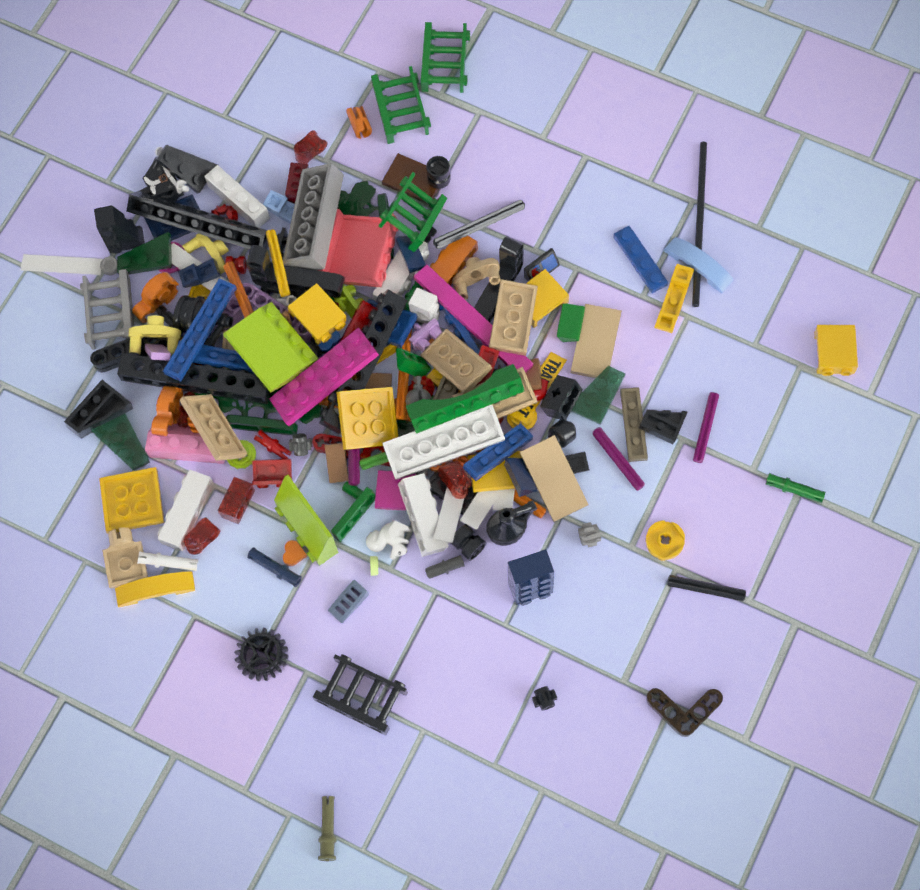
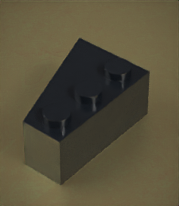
(116, 230)
(97, 409)

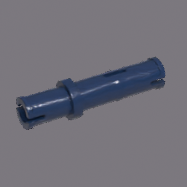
(281, 571)

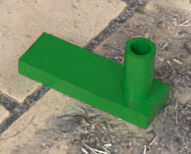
(363, 501)

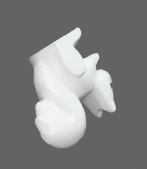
(390, 534)

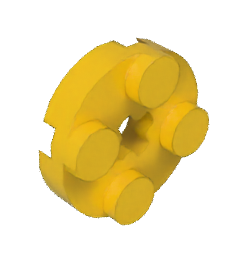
(666, 529)

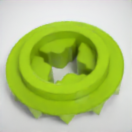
(246, 461)

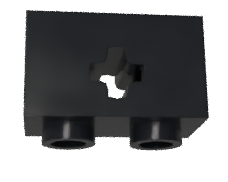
(561, 397)

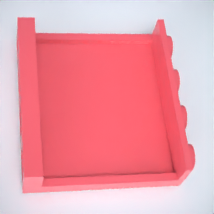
(360, 249)

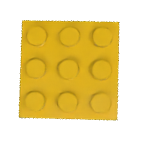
(367, 417)
(132, 500)

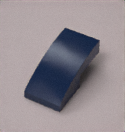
(196, 275)

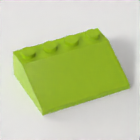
(270, 347)
(304, 522)

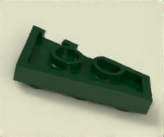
(147, 257)

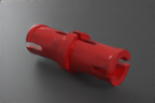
(272, 445)

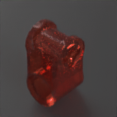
(311, 145)
(455, 479)
(202, 534)

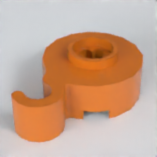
(156, 292)
(167, 410)

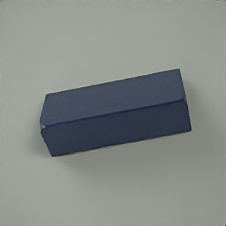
(413, 260)
(520, 476)

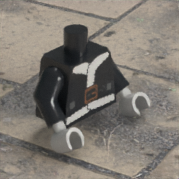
(163, 183)

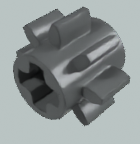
(300, 444)

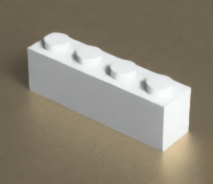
(237, 196)
(397, 274)
(185, 510)
(422, 513)

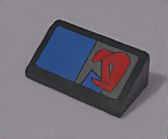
(546, 261)

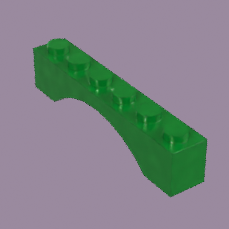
(431, 413)

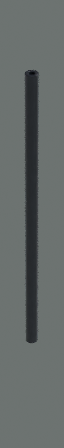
(699, 219)

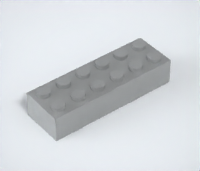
(313, 217)

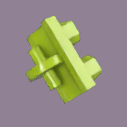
(347, 302)

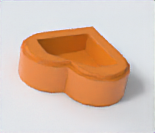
(293, 553)

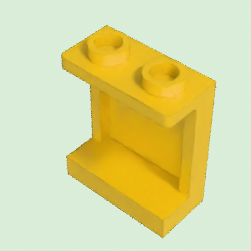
(548, 295)
(318, 314)
(836, 349)

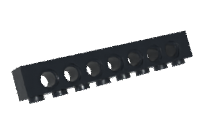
(196, 220)
(395, 306)
(258, 393)

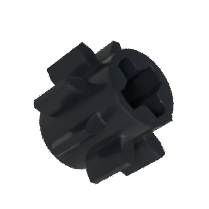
(544, 698)

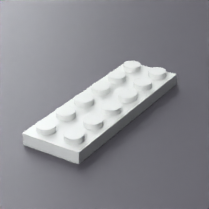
(443, 442)

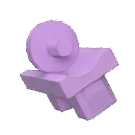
(423, 333)

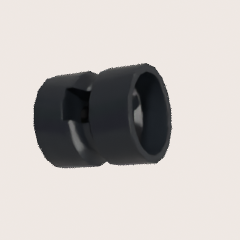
(438, 172)
(468, 542)

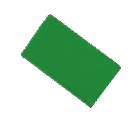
(570, 322)
(411, 363)

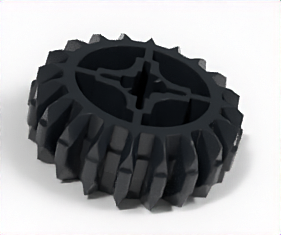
(255, 660)

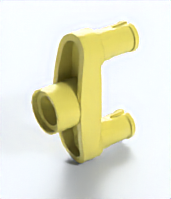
(215, 249)
(154, 328)

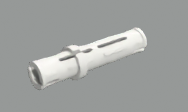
(167, 561)

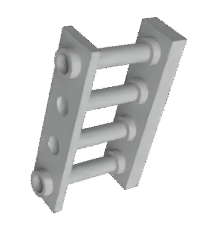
(124, 299)

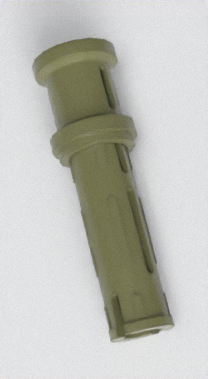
(327, 839)

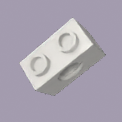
(424, 305)

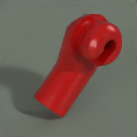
(541, 393)

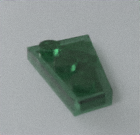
(599, 395)
(123, 441)

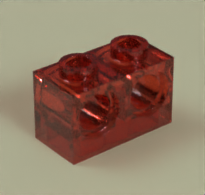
(236, 500)

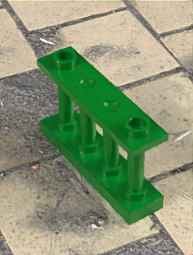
(430, 49)
(388, 115)
(428, 214)

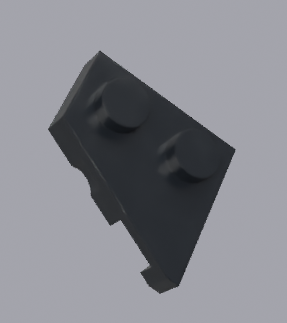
(663, 424)

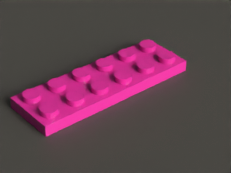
(323, 377)

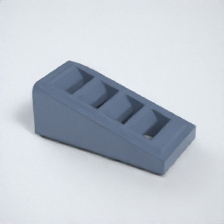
(343, 597)

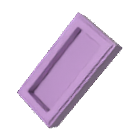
(157, 352)

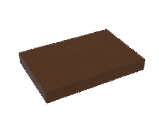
(404, 166)

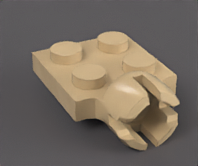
(122, 558)

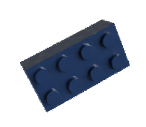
(531, 577)

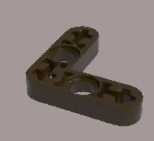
(681, 716)

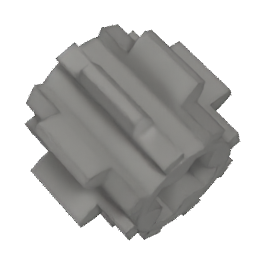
(589, 534)

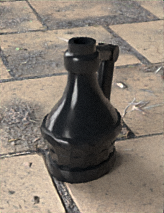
(186, 311)
(509, 524)

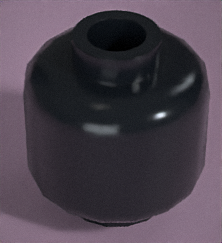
(564, 432)

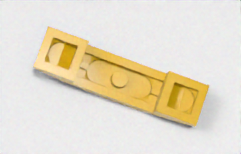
(674, 298)
(154, 587)

